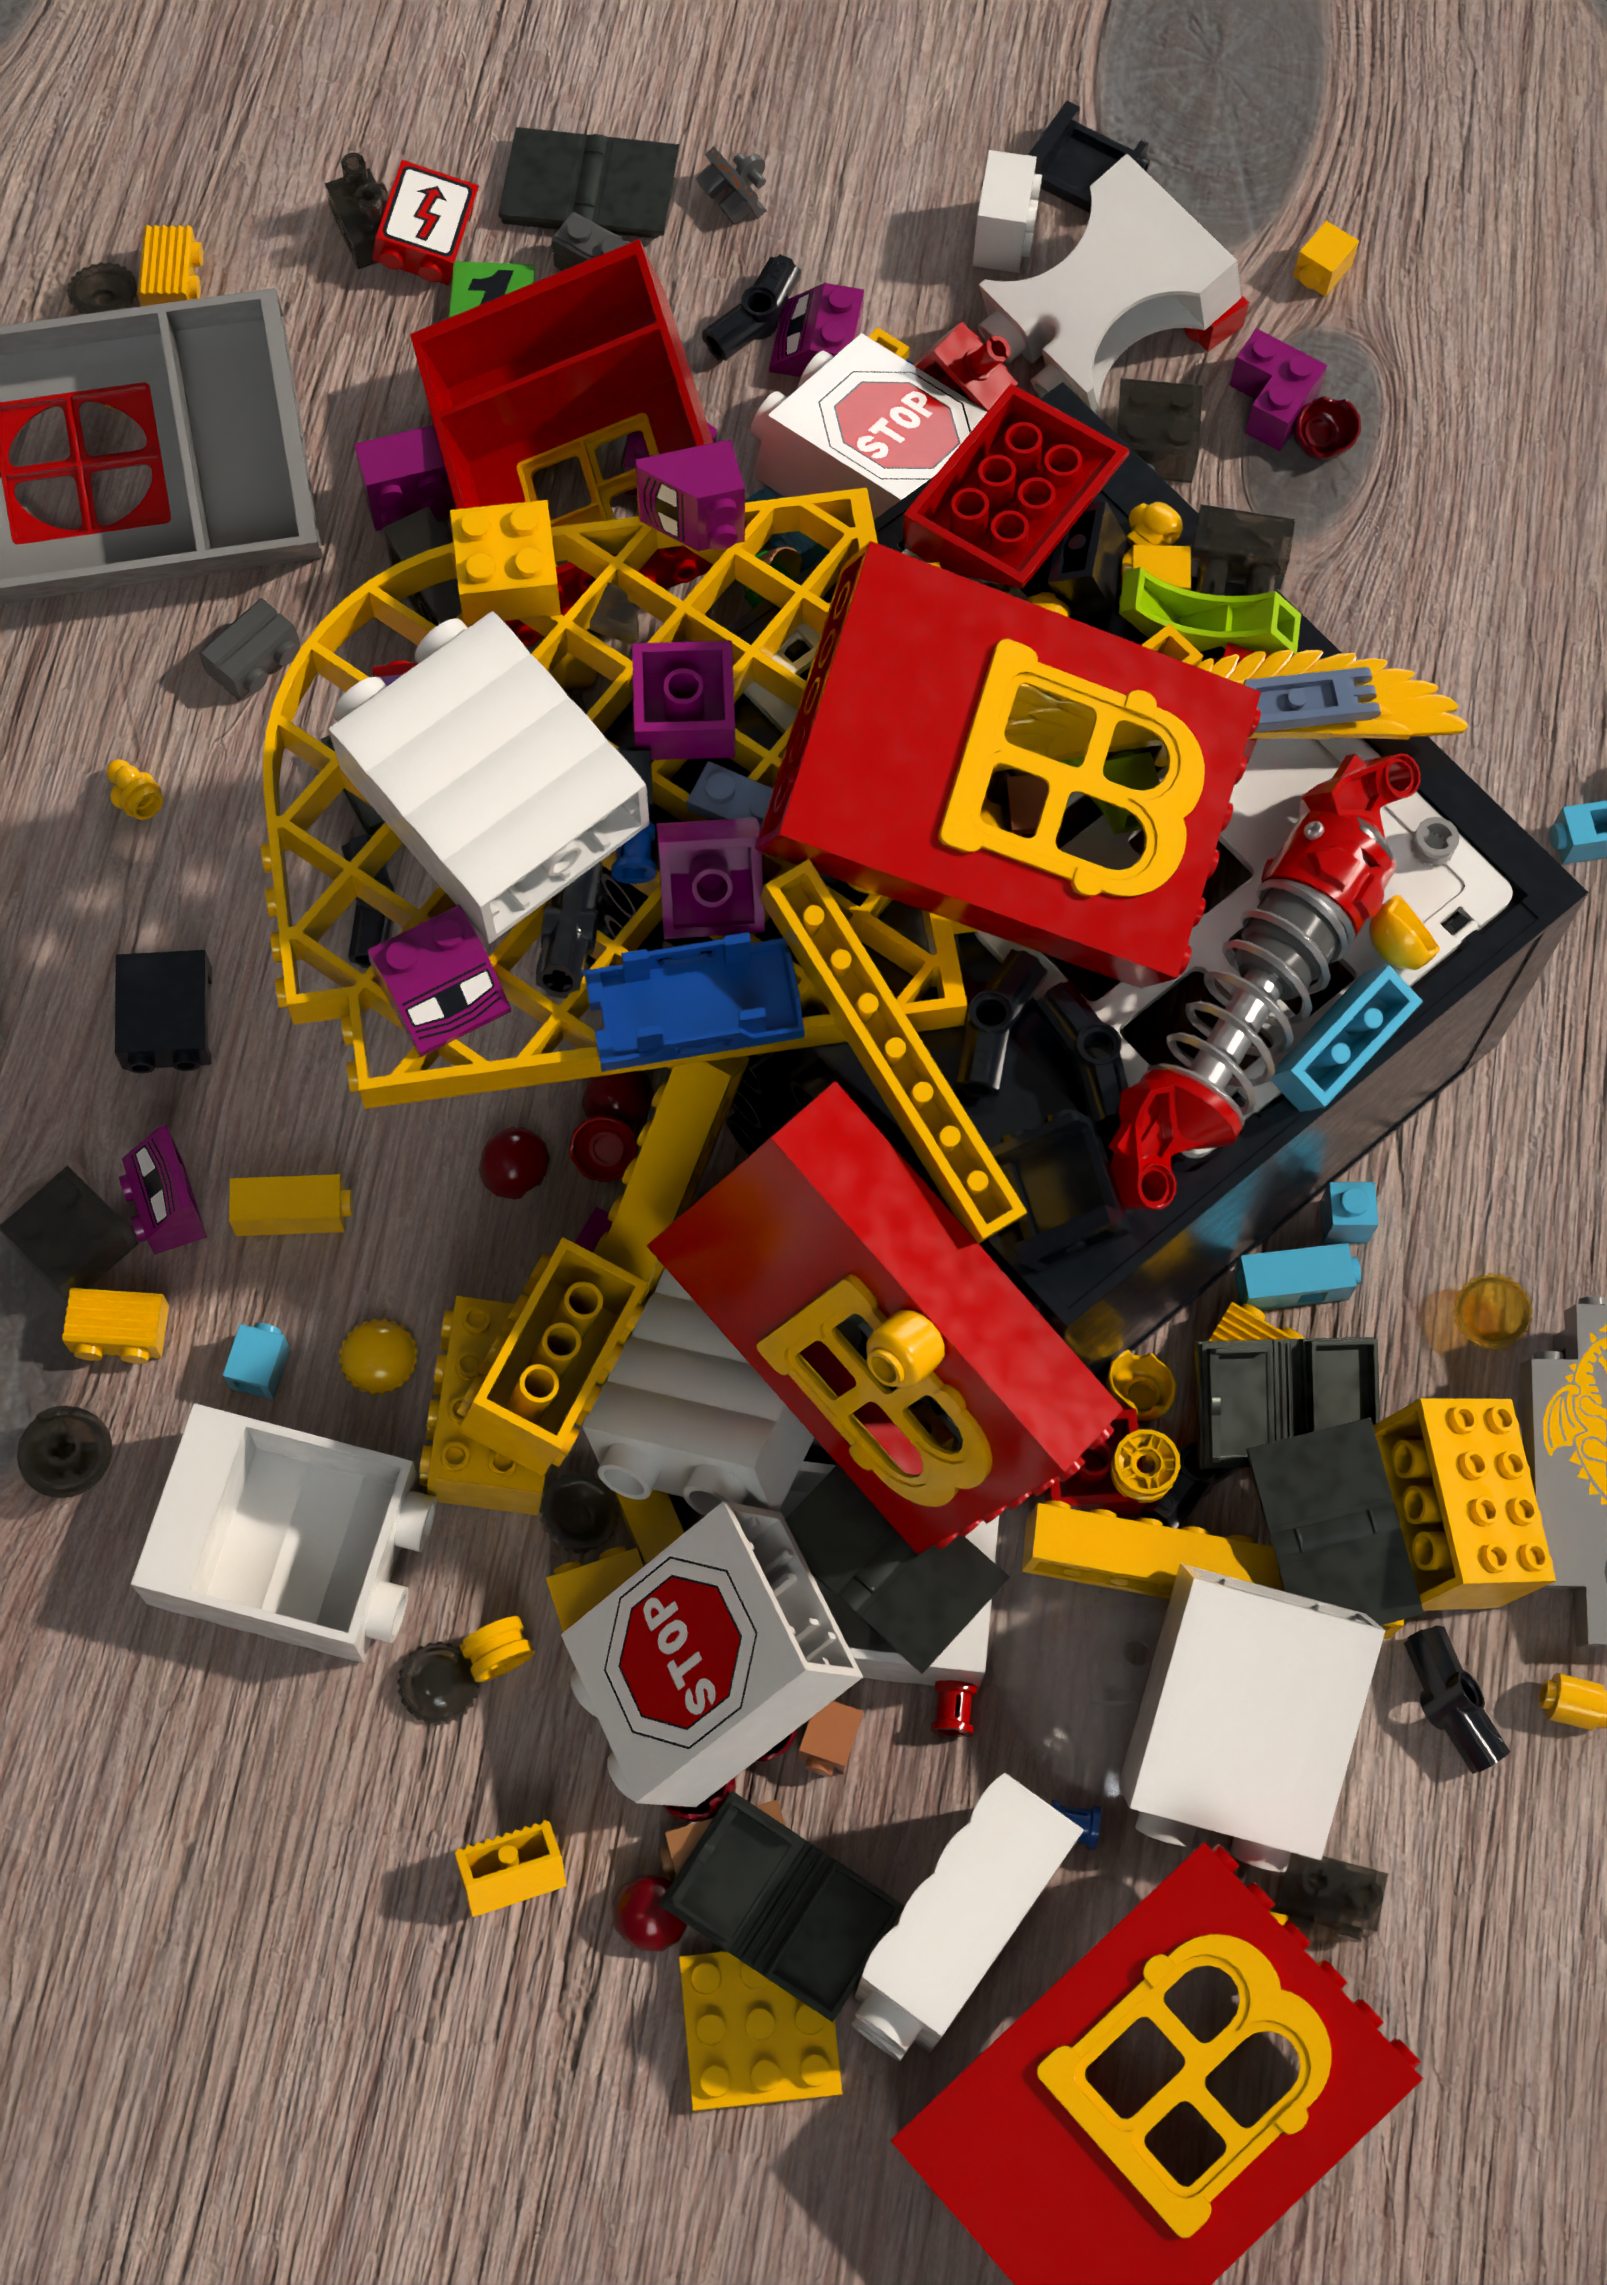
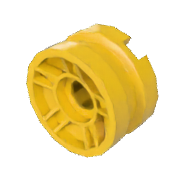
(1155, 1450)
(497, 1649)

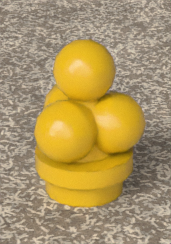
(133, 790)

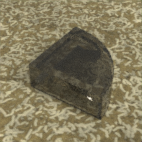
(615, 616)

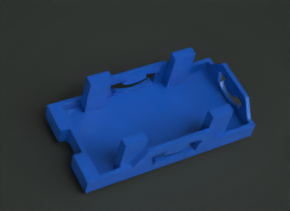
(695, 1004)

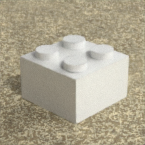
(1006, 211)

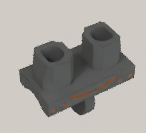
(721, 174)

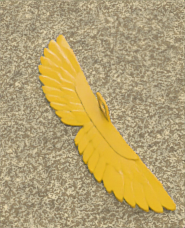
(1407, 708)

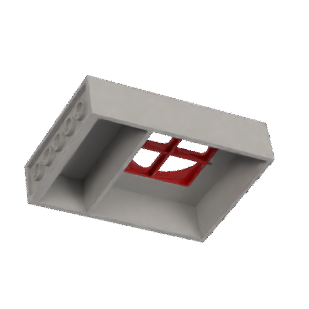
(221, 436)

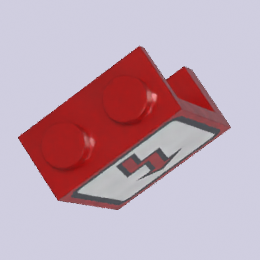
(424, 222)

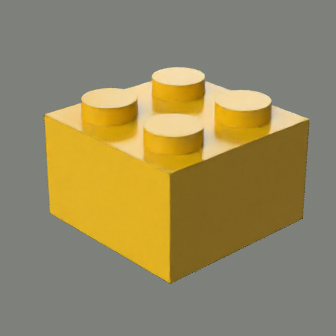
(505, 561)

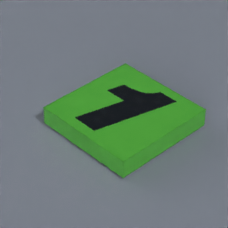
(482, 282)

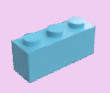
(1345, 1038)

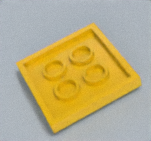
(752, 2038)

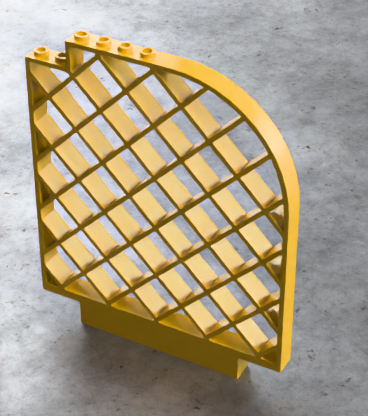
(590, 548)

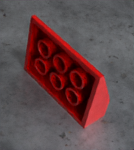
(1010, 491)

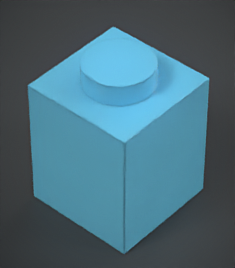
(1349, 1212)
(257, 1360)

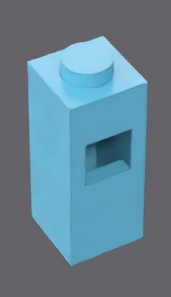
(1581, 832)
(1297, 1277)

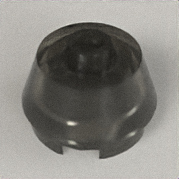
(64, 1451)

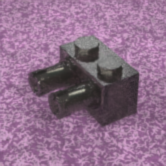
(357, 207)
(1240, 550)
(1332, 1896)

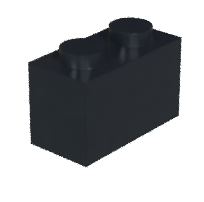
(1089, 562)

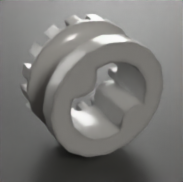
(1428, 854)

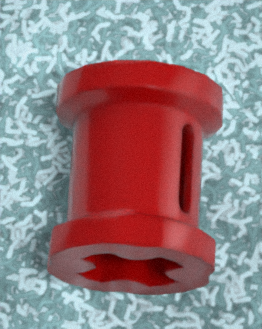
(953, 1708)

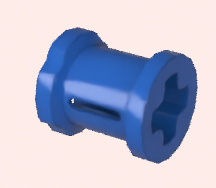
(634, 858)
(1086, 1819)

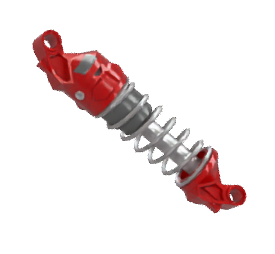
(1307, 916)

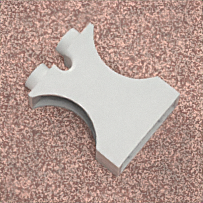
(1130, 276)

